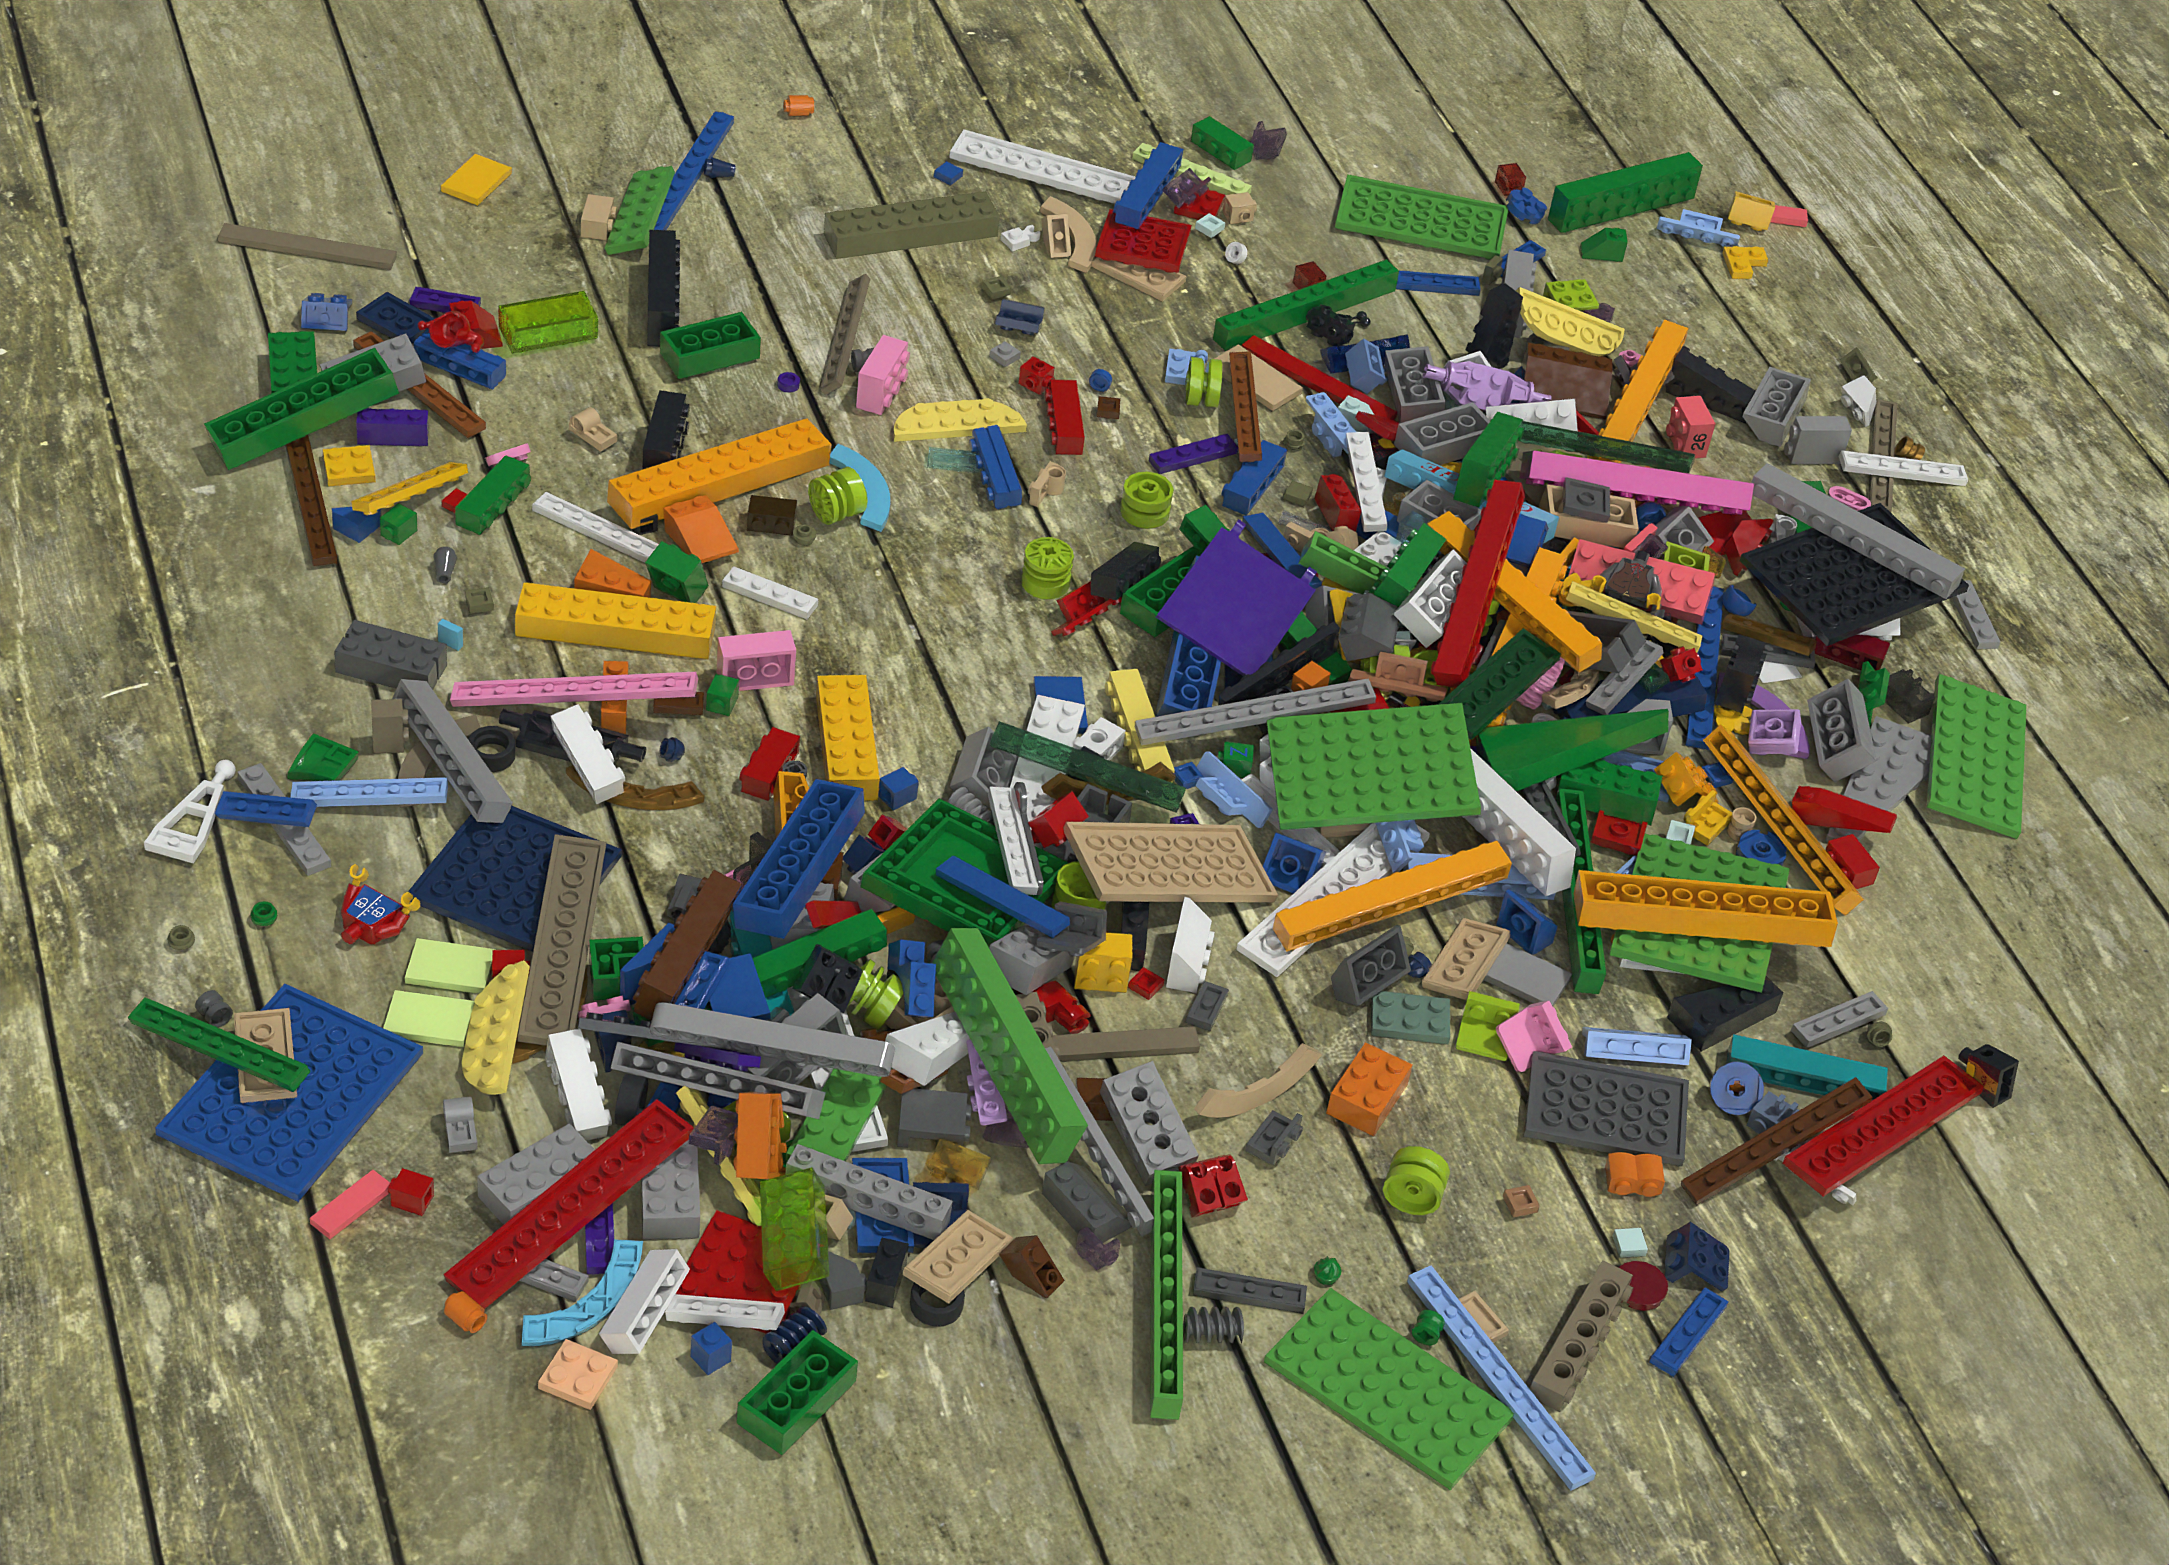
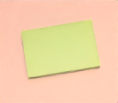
(449, 966)
(429, 1018)

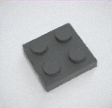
(1586, 500)

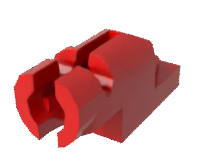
(1062, 1007)

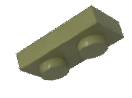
(1857, 365)

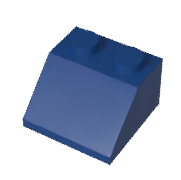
(1291, 862)
(1526, 923)

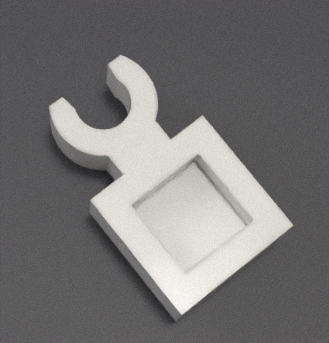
(1018, 238)

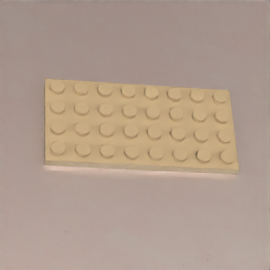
(1169, 862)

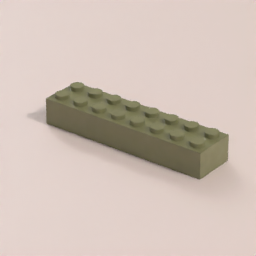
(911, 224)

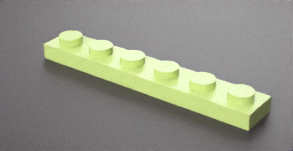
(1220, 182)

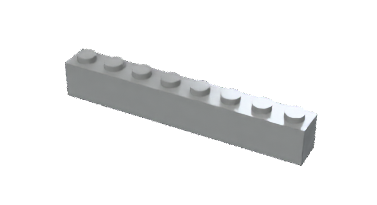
(453, 752)
(714, 1078)

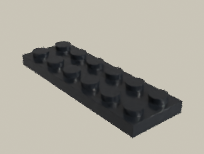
(1281, 670)

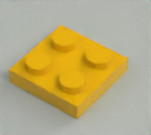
(349, 465)

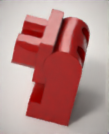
(1212, 1185)

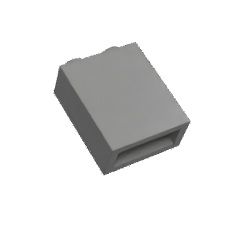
(1817, 439)

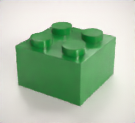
(677, 573)

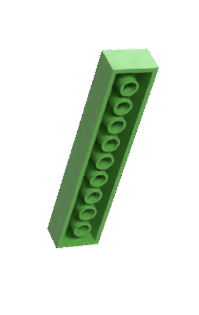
(1009, 1046)

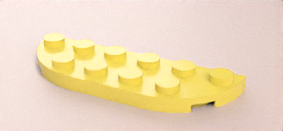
(1568, 326)
(955, 419)
(494, 1030)

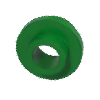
(263, 914)

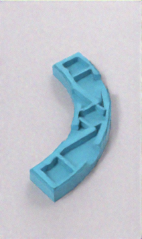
(875, 485)
(590, 1309)

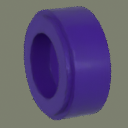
(788, 382)

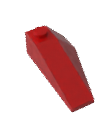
(1831, 809)

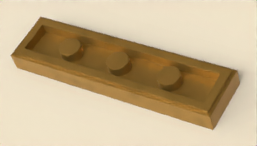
(1769, 634)

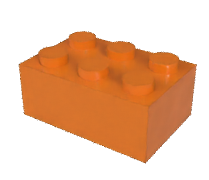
(1369, 1089)

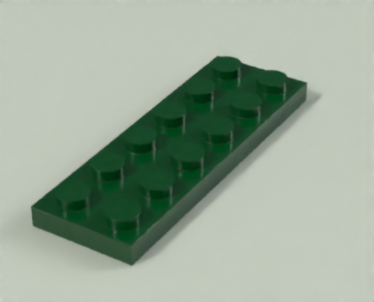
(1502, 680)

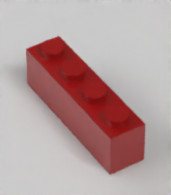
(1065, 417)

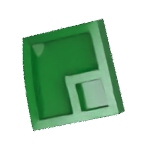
(322, 760)

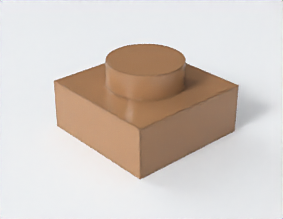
(1521, 1201)

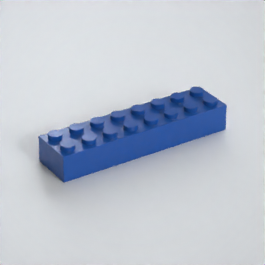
(1188, 676)
(799, 859)

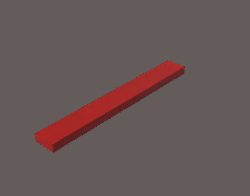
(1312, 376)

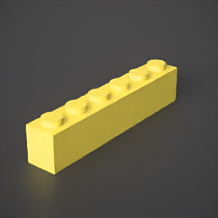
(1132, 704)

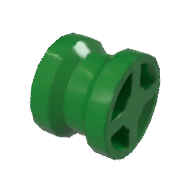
(1428, 1327)

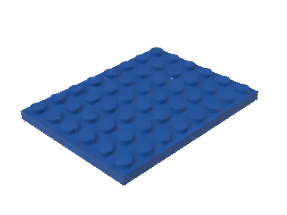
(295, 1139)

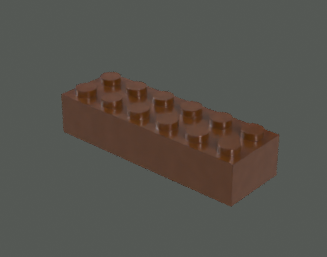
(688, 942)

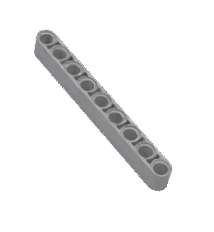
(772, 1039)

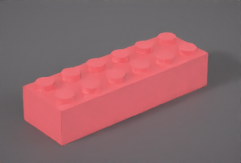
(1684, 588)

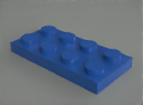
(869, 1229)

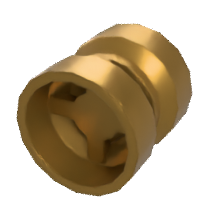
(1908, 449)

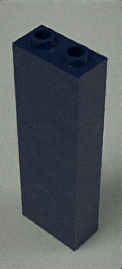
(1683, 696)

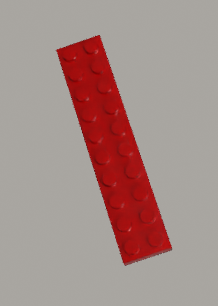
(1882, 1125)
(569, 1204)

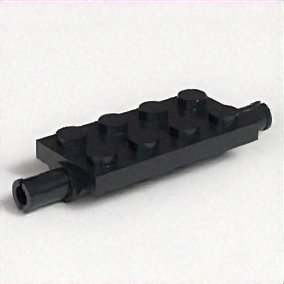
(538, 736)

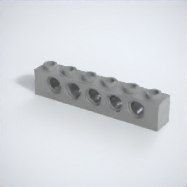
(875, 1193)

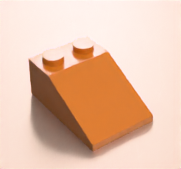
(699, 529)

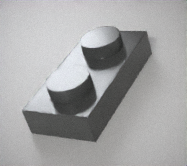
(1207, 1006)

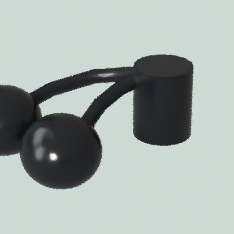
(1362, 316)

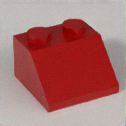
(480, 322)

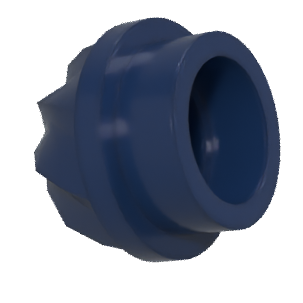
(671, 749)
(1419, 965)

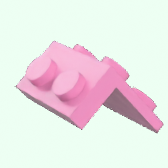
(1532, 1030)

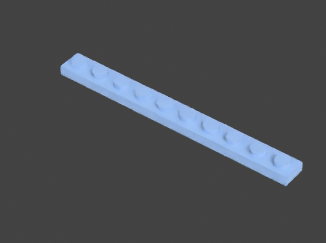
(1502, 1379)

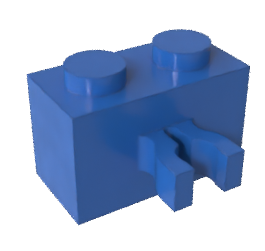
(1526, 540)

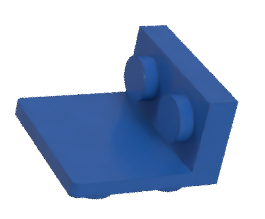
(325, 312)

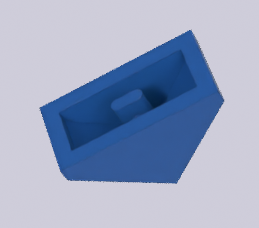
(354, 523)

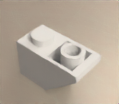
(1860, 399)

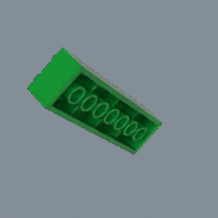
(1624, 192)
(301, 408)

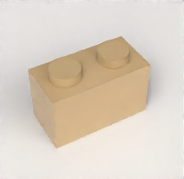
(598, 217)

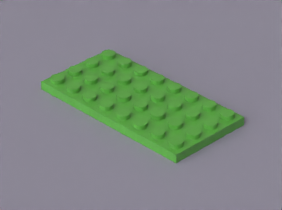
(1422, 217)
(1977, 756)
(1390, 1388)

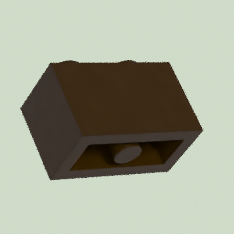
(771, 515)

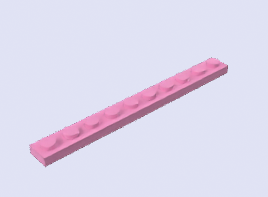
(574, 689)

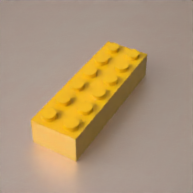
(847, 732)

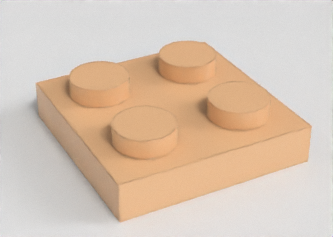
(578, 1374)

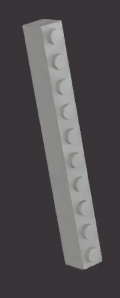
(1857, 531)

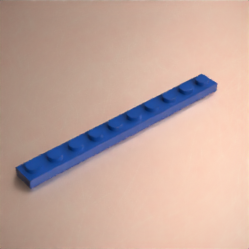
(693, 166)
(1700, 723)

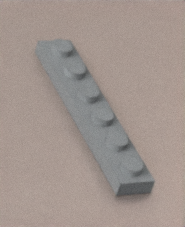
(296, 838)

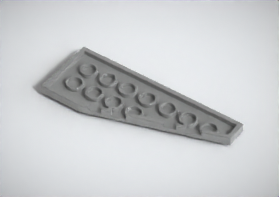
(1899, 768)

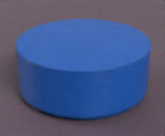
(1100, 380)

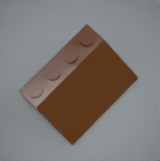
(1569, 376)

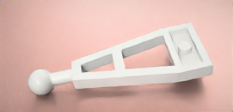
(182, 845)

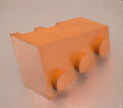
(606, 575)
(759, 1136)

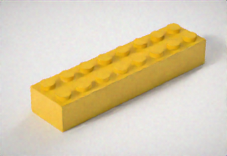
(615, 620)

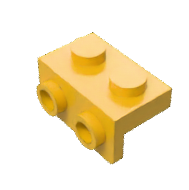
(1708, 818)

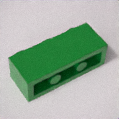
(1222, 143)

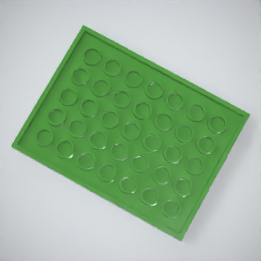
(1372, 766)
(1710, 958)

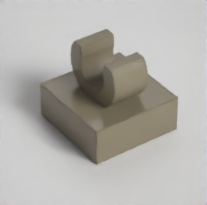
(810, 1297)

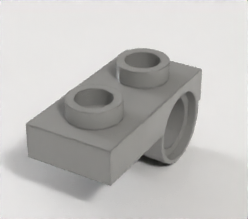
(460, 1124)

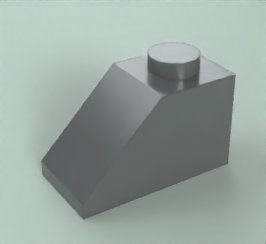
(845, 1283)

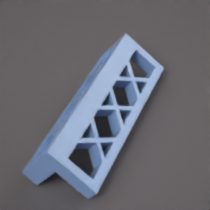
(1637, 1046)

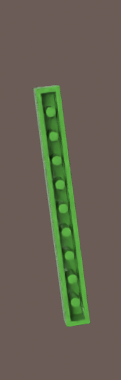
(1166, 1296)

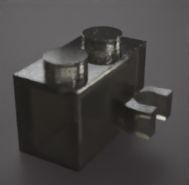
(1908, 696)

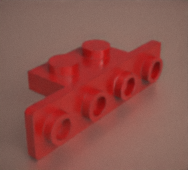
(1080, 606)

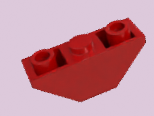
(1746, 538)

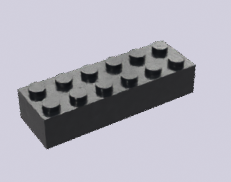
(663, 284)

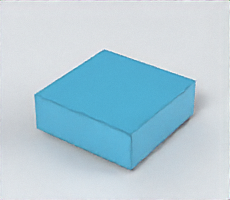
(450, 634)

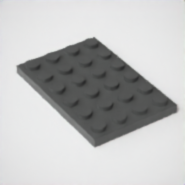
(1606, 1107)

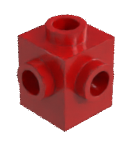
(1036, 375)
(1681, 664)

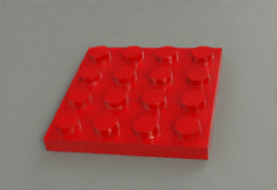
(1154, 245)
(731, 1265)

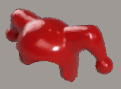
(451, 331)

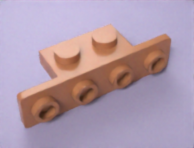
(1401, 675)

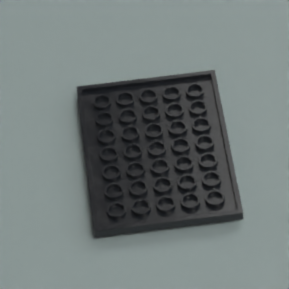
(1836, 586)

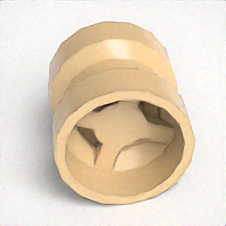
(1741, 822)

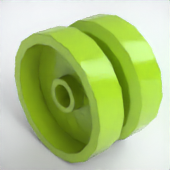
(1203, 382)
(1146, 500)
(1416, 1180)

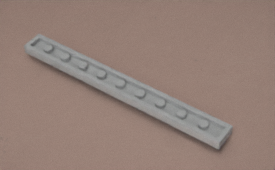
(1254, 711)

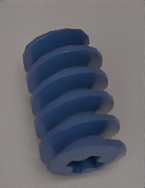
(791, 1332)

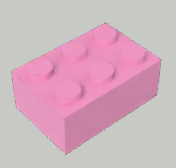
(882, 375)
(758, 659)

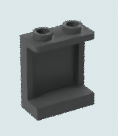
(934, 1116)

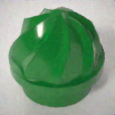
(1327, 1271)

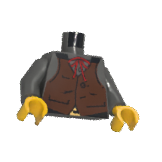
(1631, 581)

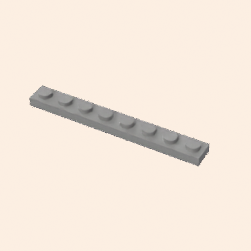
(1111, 1167)

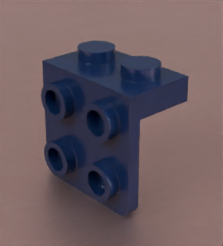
(953, 1191)
(1698, 1252)

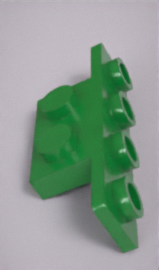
(1873, 687)

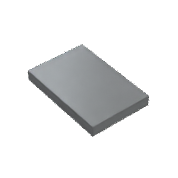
(1527, 976)

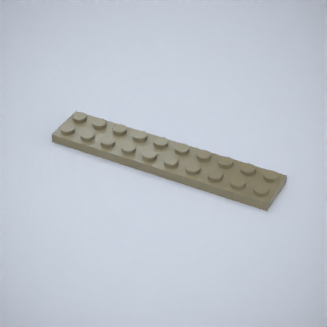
(562, 939)

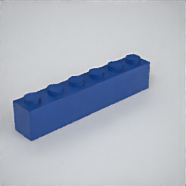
(1148, 185)

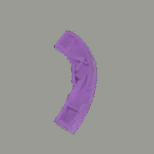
(1767, 701)

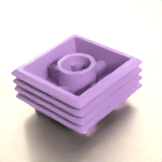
(1774, 732)

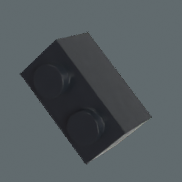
(887, 1272)

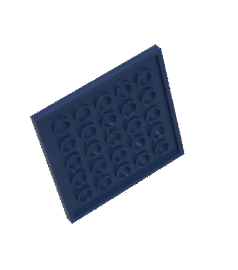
(497, 875)

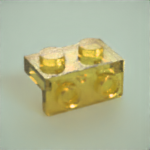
(958, 1164)

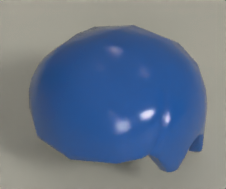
(1649, 513)
(1737, 602)

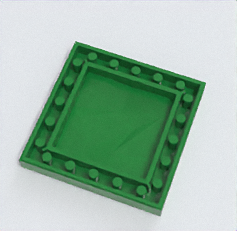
(909, 879)

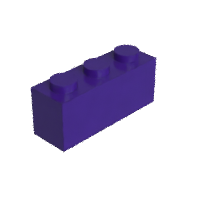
(392, 427)

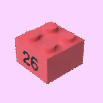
(1690, 426)

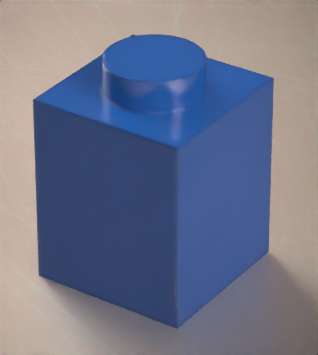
(898, 788)
(711, 1348)

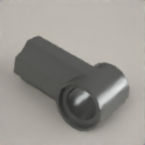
(684, 889)

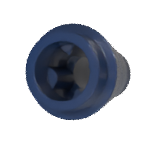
(717, 168)

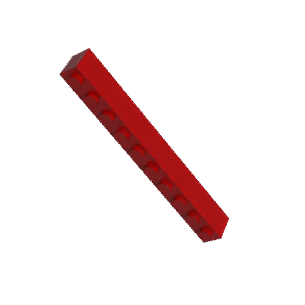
(1478, 583)

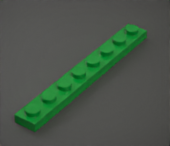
(219, 1044)

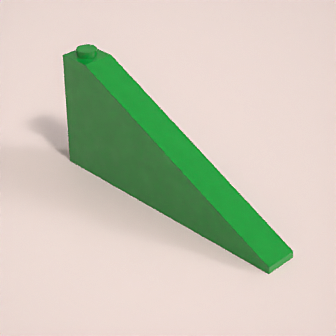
(1548, 748)

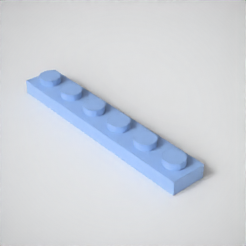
(373, 791)

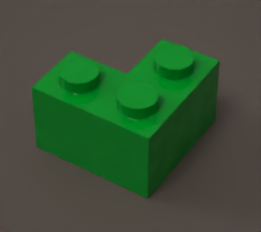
(607, 960)

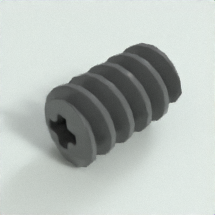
(1213, 1324)

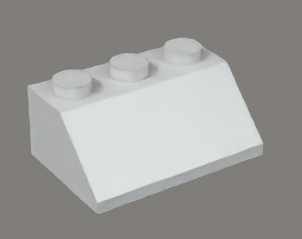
(1190, 949)

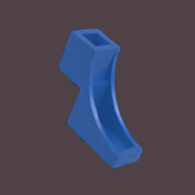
(916, 977)

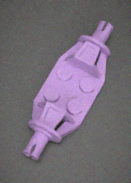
(1483, 385)

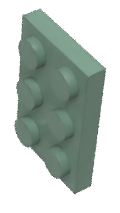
(1410, 1017)

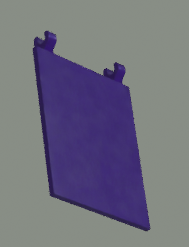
(1236, 602)

